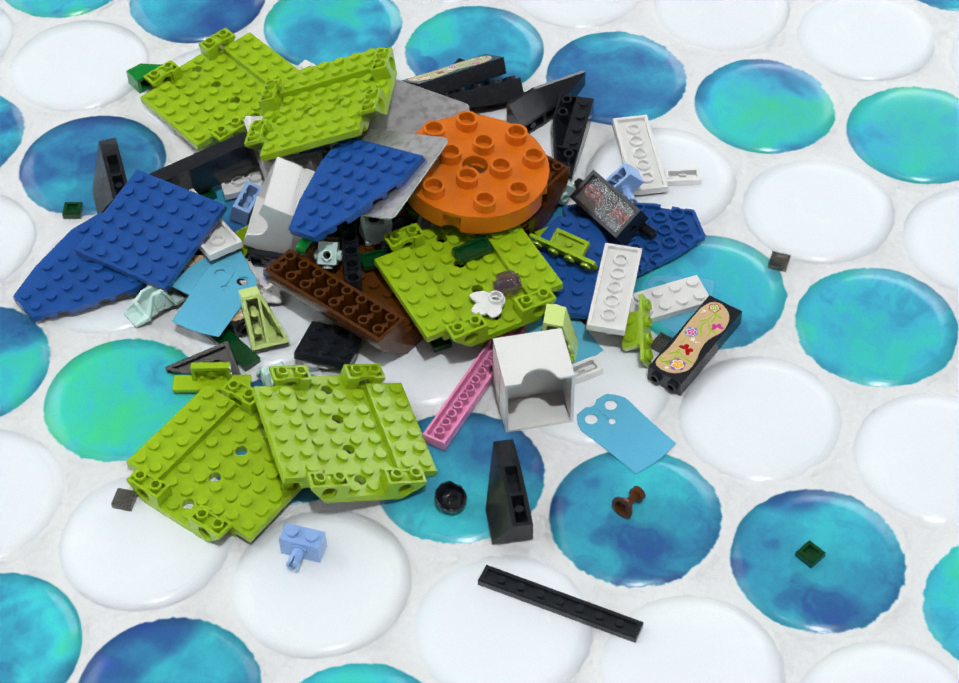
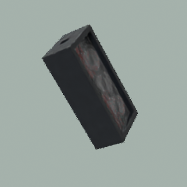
(609, 207)

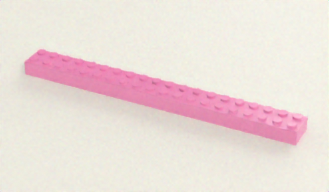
(464, 397)

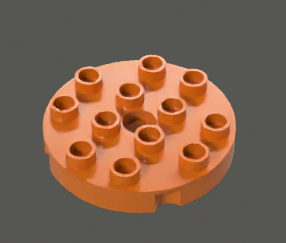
(484, 176)

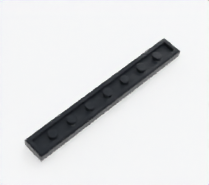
(561, 603)

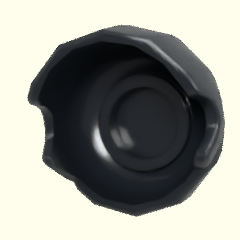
(450, 497)

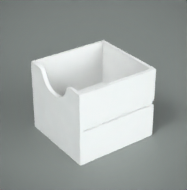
(276, 207)
(533, 380)

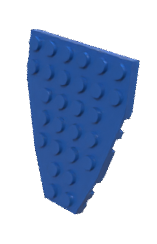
(348, 184)
(676, 233)
(70, 281)
(577, 281)

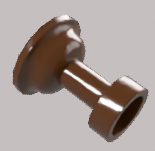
(623, 506)

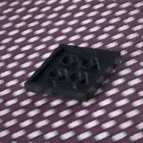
(328, 345)

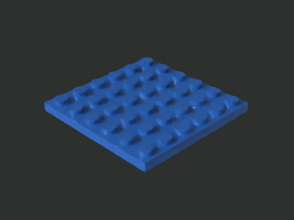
(151, 230)

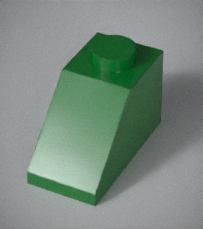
(136, 78)

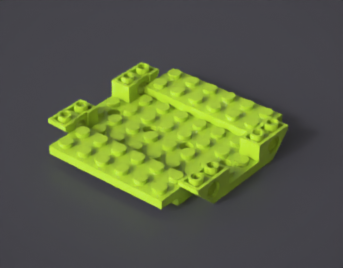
(194, 103)
(323, 103)
(438, 292)
(373, 426)
(204, 444)

